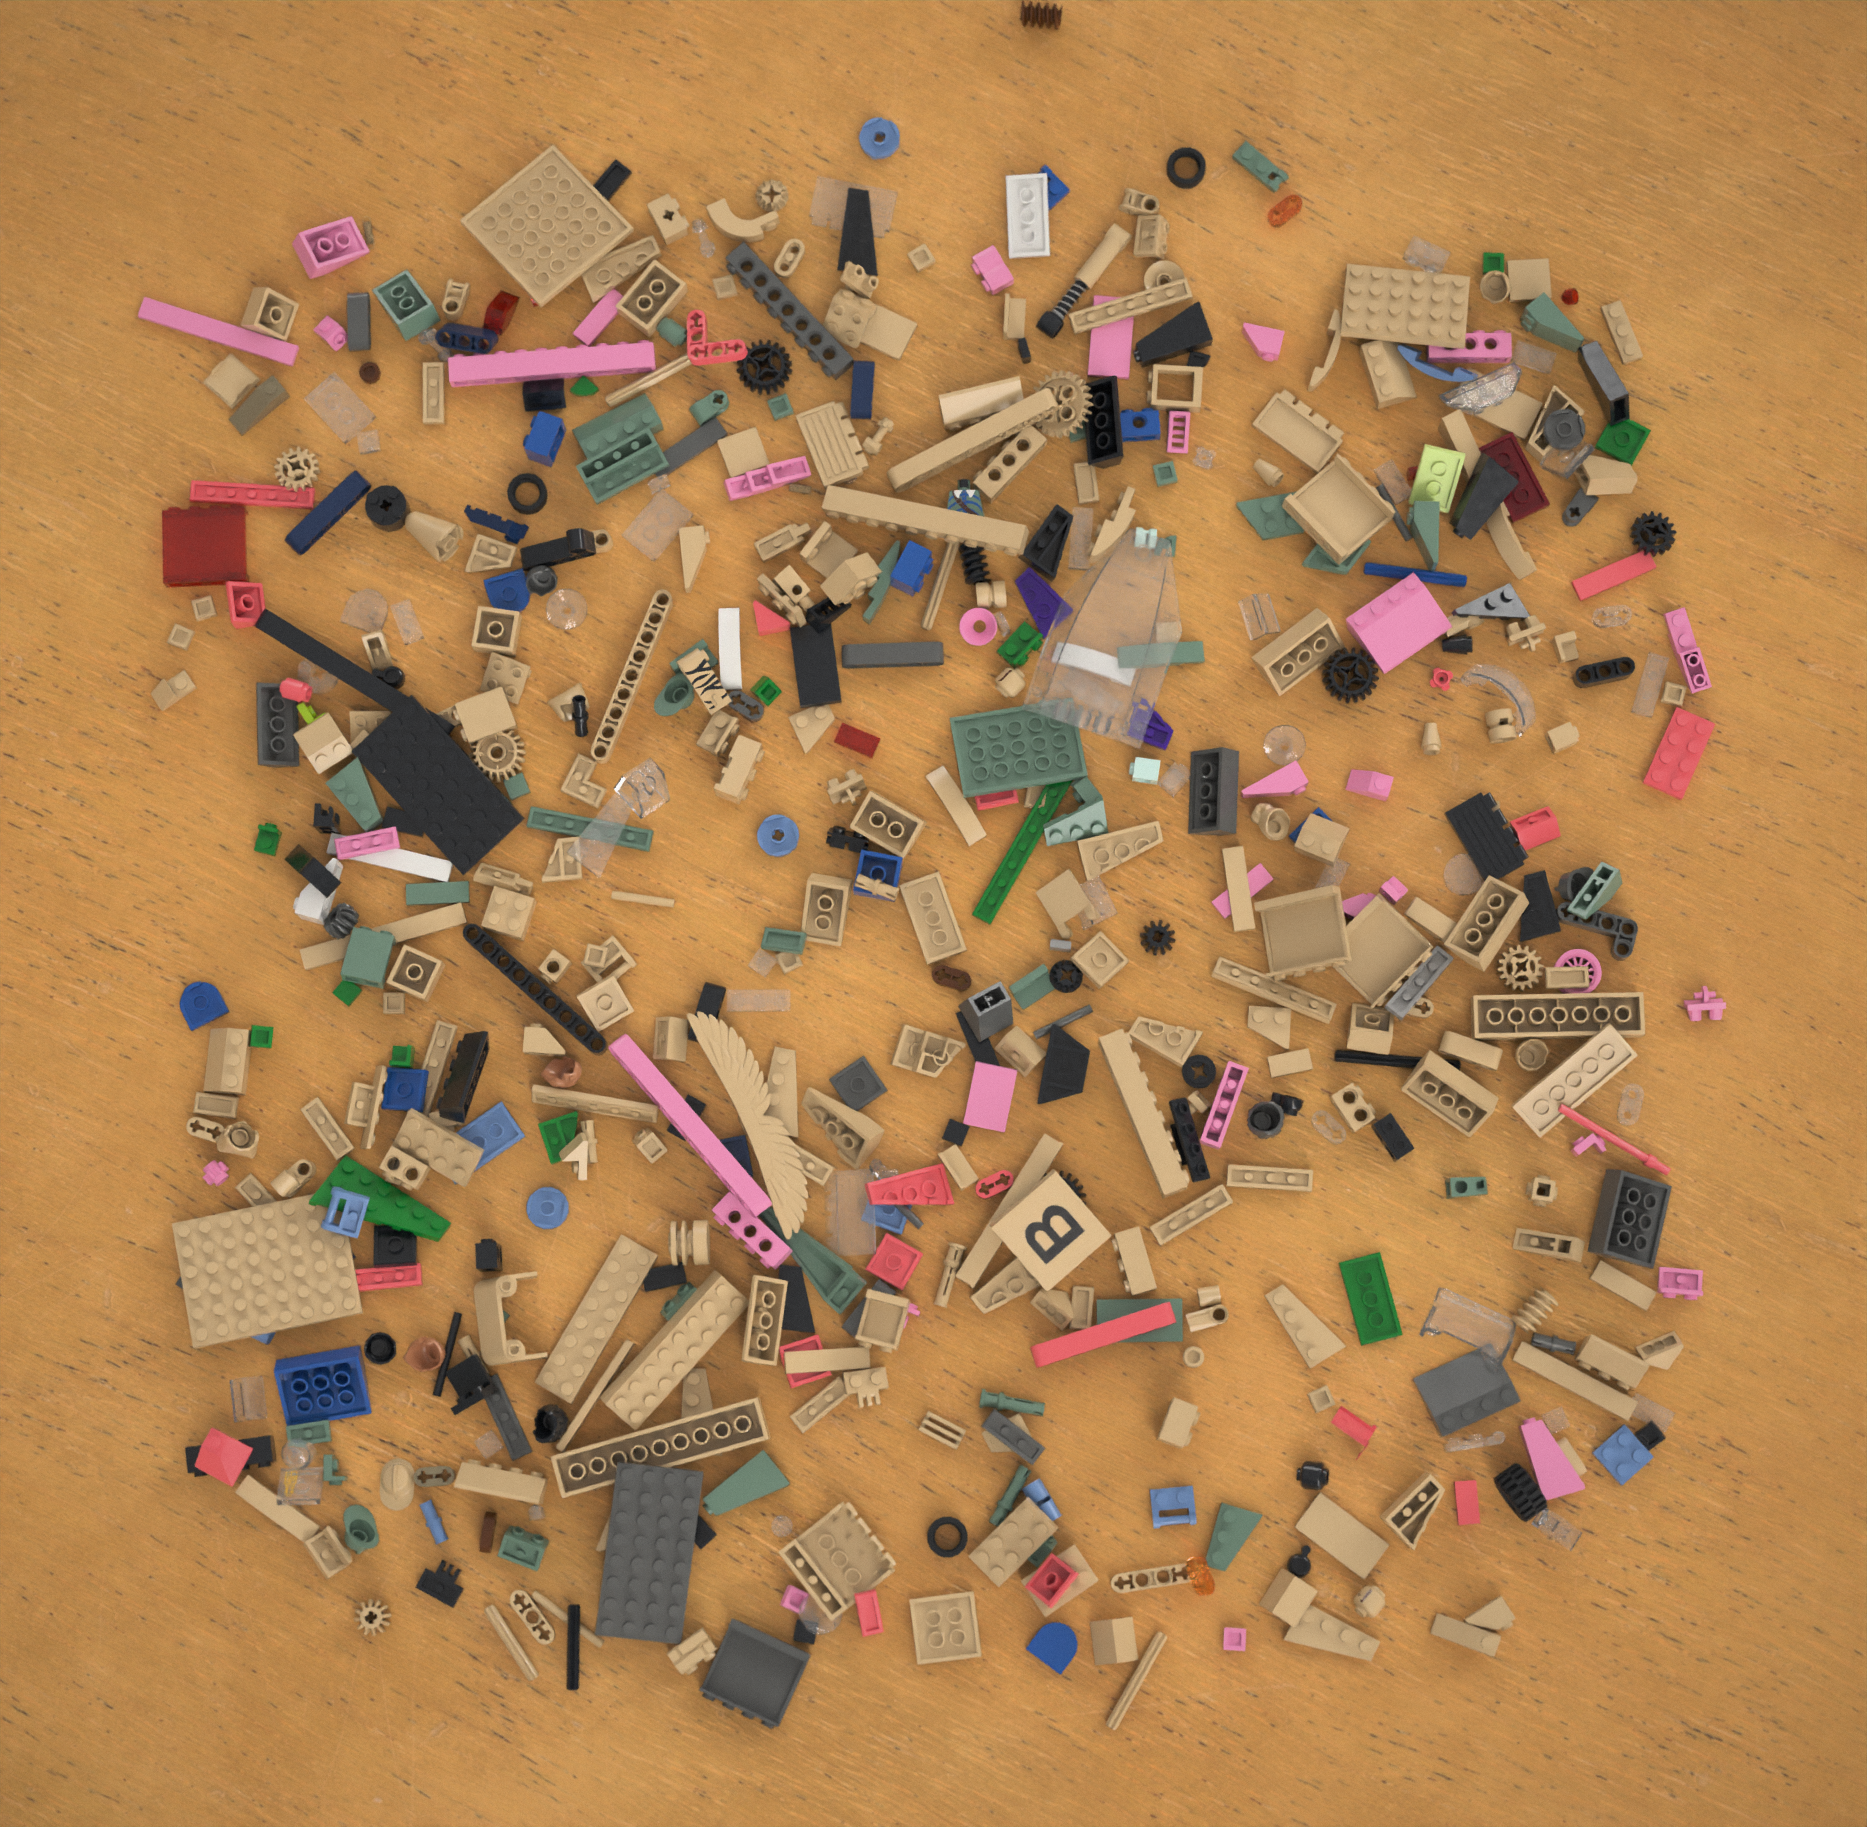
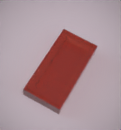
(857, 740)

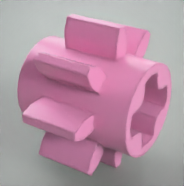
(215, 1173)

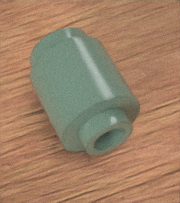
(672, 332)

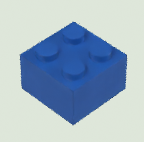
(544, 438)
(911, 569)
(880, 867)

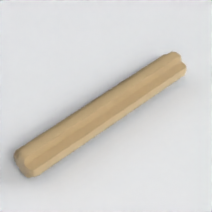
(511, 1642)

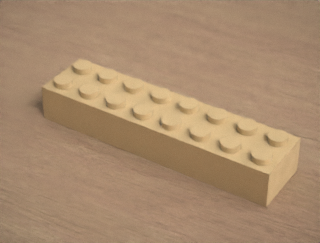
(1556, 1015)
(1143, 1114)
(674, 1350)

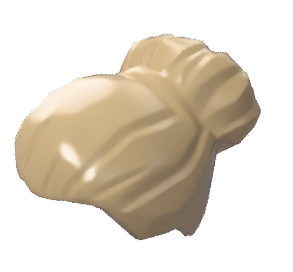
(1271, 821)

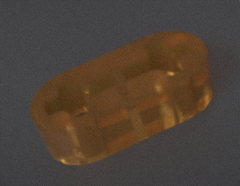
(1287, 214)
(1200, 1576)

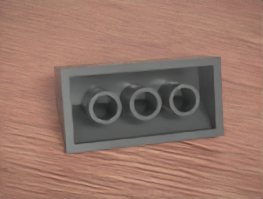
(1213, 792)

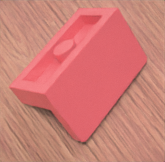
(1536, 828)

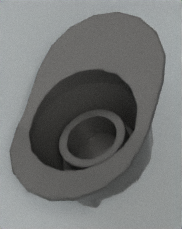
(1573, 882)

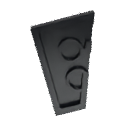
(1540, 915)
(797, 1309)

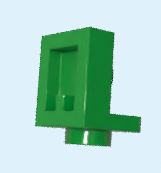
(268, 839)

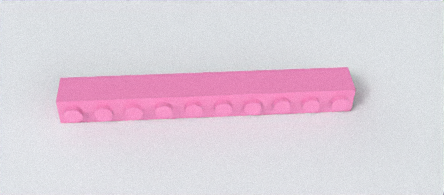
(552, 364)

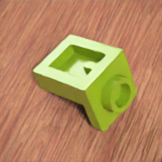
(307, 712)

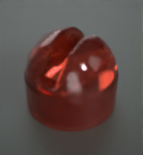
(1570, 296)

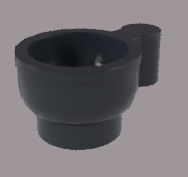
(391, 675)
(1289, 1104)
(1299, 1563)

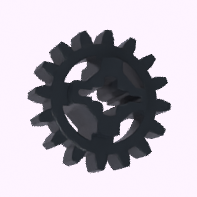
(1643, 534)

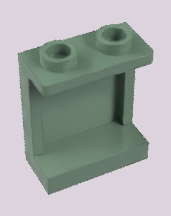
(367, 957)

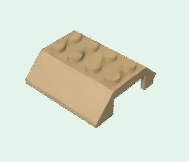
(838, 1559)

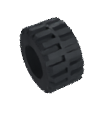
(1520, 1492)

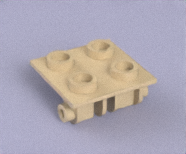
(506, 673)
(365, 721)

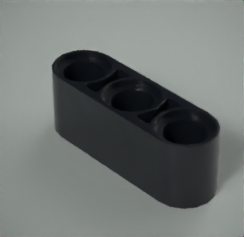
(1611, 666)
(709, 1003)

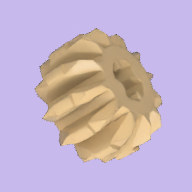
(377, 1622)

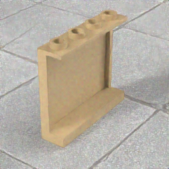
(1339, 509)
(1304, 932)
(1382, 950)

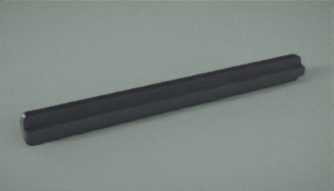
(1382, 1059)

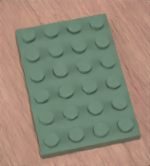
(1014, 751)

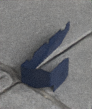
(513, 530)

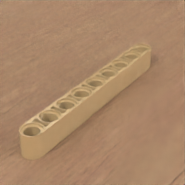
(972, 440)
(632, 687)

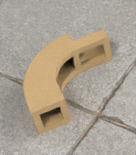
(739, 229)

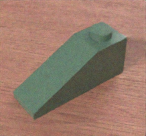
(1596, 891)

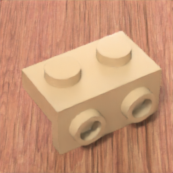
(328, 1552)

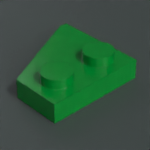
(558, 1134)

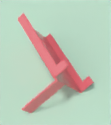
(1353, 1426)

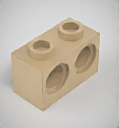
(1348, 1110)
(407, 1164)

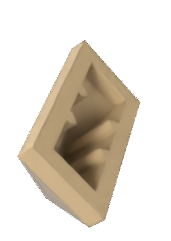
(1054, 1306)
(1661, 1351)

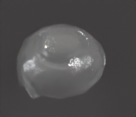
(298, 1453)

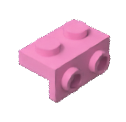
(1680, 1282)

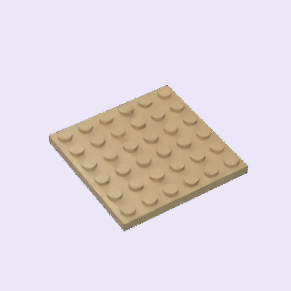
(546, 226)

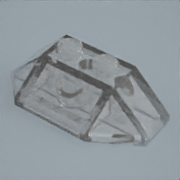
(1484, 391)

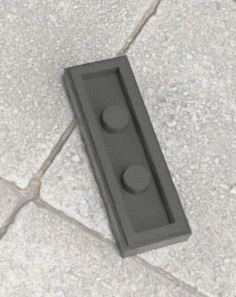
(1013, 1436)

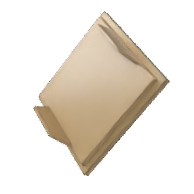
(231, 380)

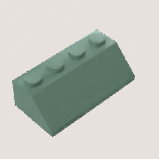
(617, 425)

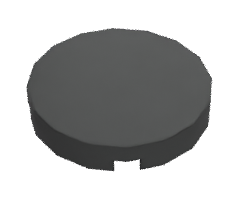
(1564, 429)

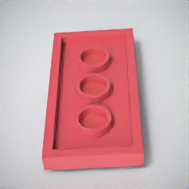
(1678, 753)

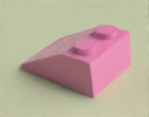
(329, 246)

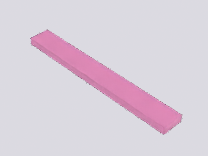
(218, 331)

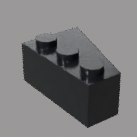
(1048, 542)

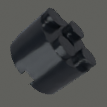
(376, 504)

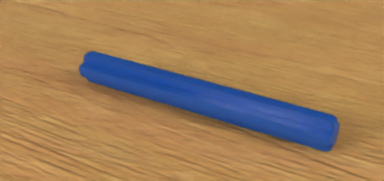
(1424, 575)

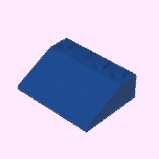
(323, 1386)

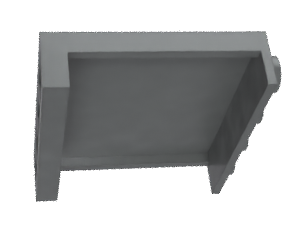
(755, 1673)

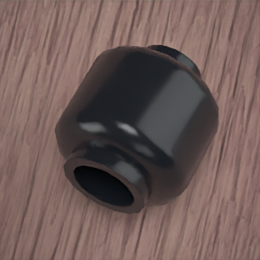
(1313, 1475)

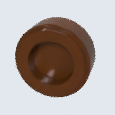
(370, 372)

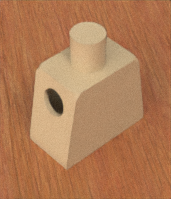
(788, 580)

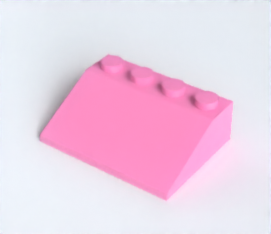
(1398, 623)

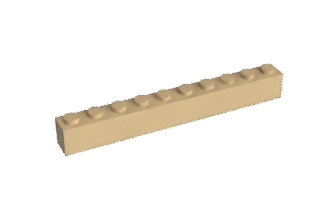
(925, 520)

